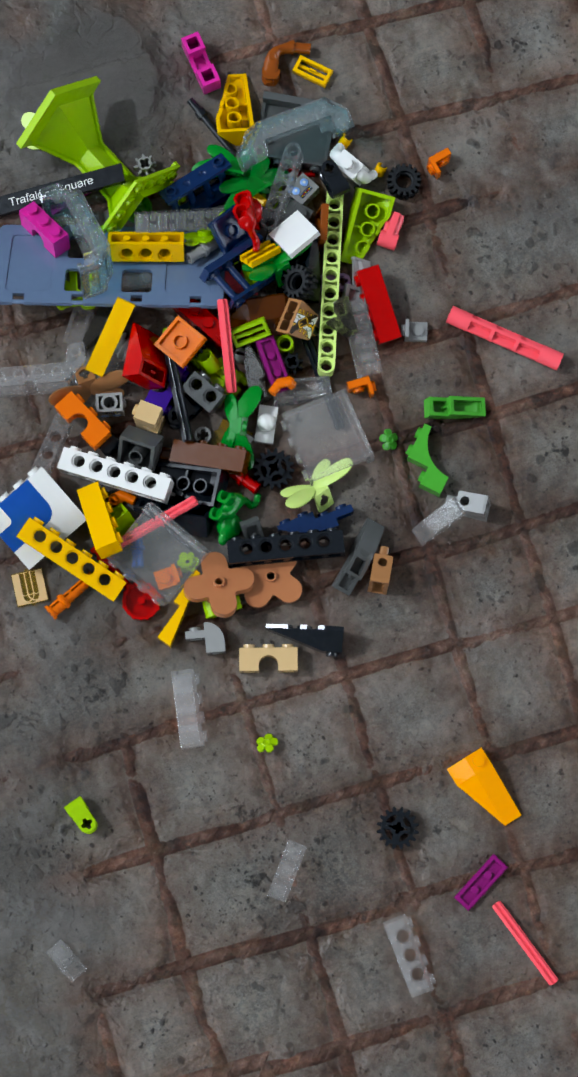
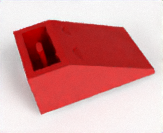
(143, 360)

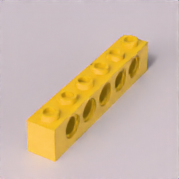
(110, 590)

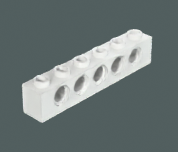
(160, 493)

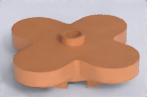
(219, 585)
(283, 585)

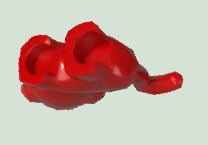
(248, 214)

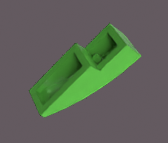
(454, 407)

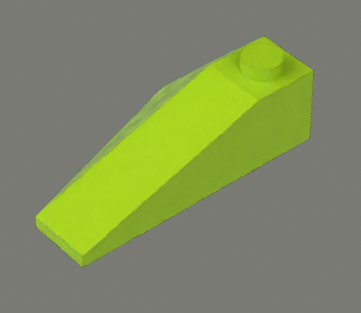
(366, 218)

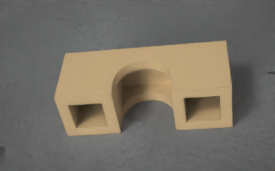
(148, 417)
(285, 656)

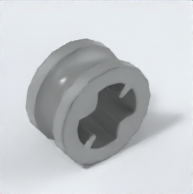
(202, 429)

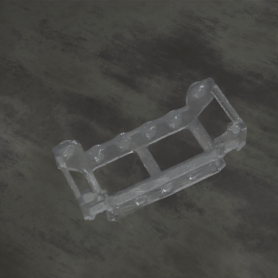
(44, 377)

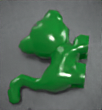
(228, 522)

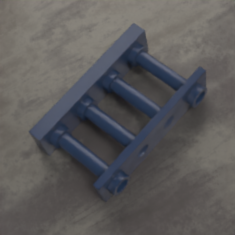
(199, 177)
(226, 263)

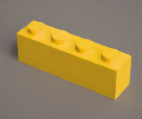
(99, 520)

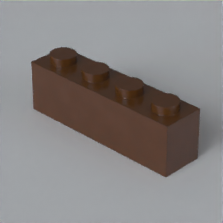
(218, 456)

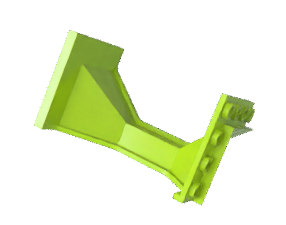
(70, 130)

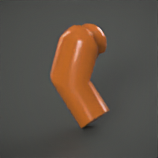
(282, 382)
(120, 497)

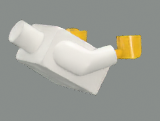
(353, 167)

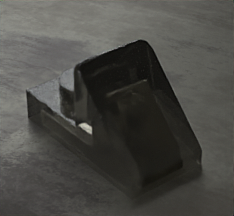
(345, 321)

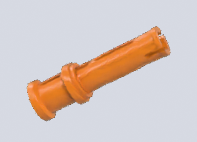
(63, 601)

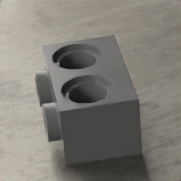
(202, 395)

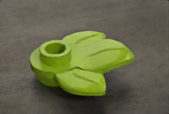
(198, 237)

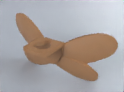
(107, 384)

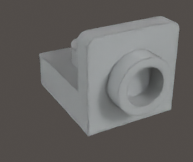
(414, 331)

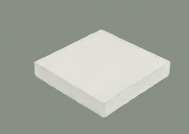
(294, 234)

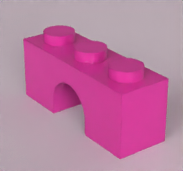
(200, 64)
(36, 221)

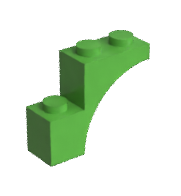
(418, 454)

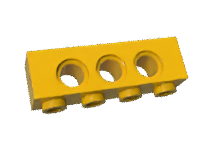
(147, 246)

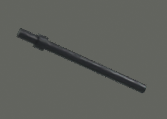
(201, 114)

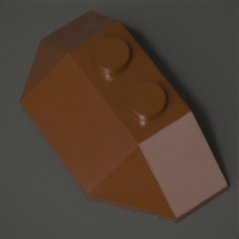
(268, 306)

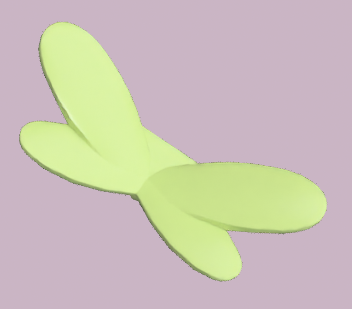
(302, 494)

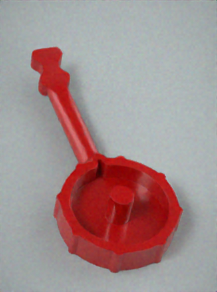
(135, 603)

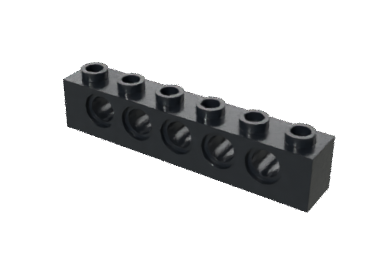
(295, 553)

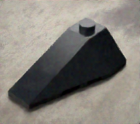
(194, 521)

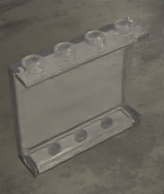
(326, 436)
(158, 555)

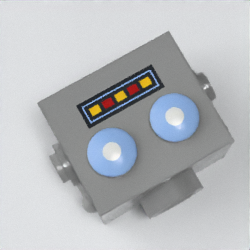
(304, 190)
(105, 399)

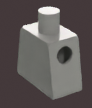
(478, 504)

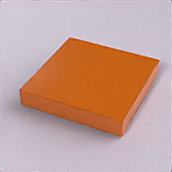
(180, 341)

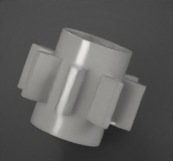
(144, 161)

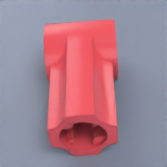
(390, 233)

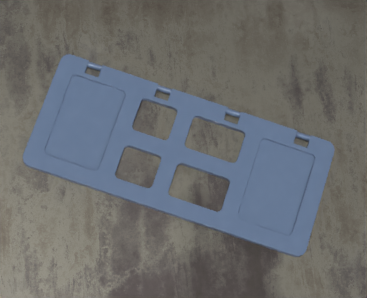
(37, 275)

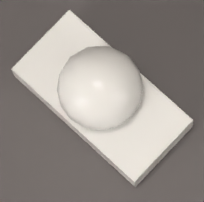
(266, 424)

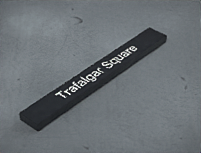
(86, 182)

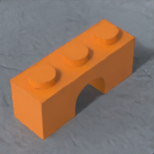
(96, 431)

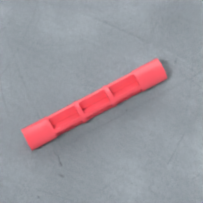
(505, 338)

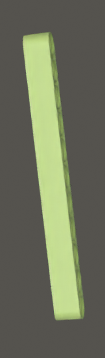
(330, 286)

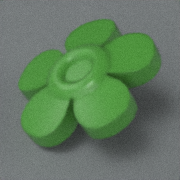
(389, 439)

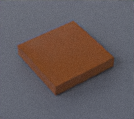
(321, 221)

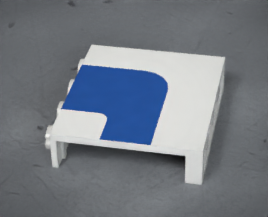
(39, 498)

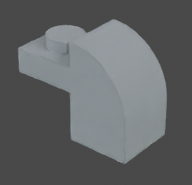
(211, 634)

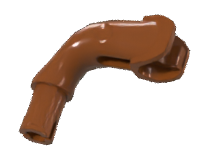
(270, 69)

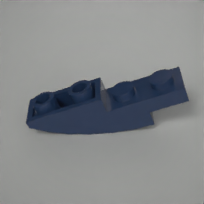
(307, 521)

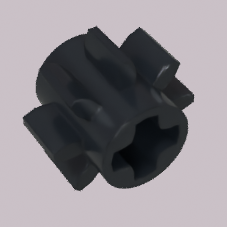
(294, 368)

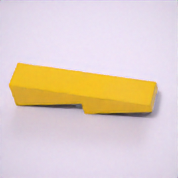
(110, 336)
(170, 631)

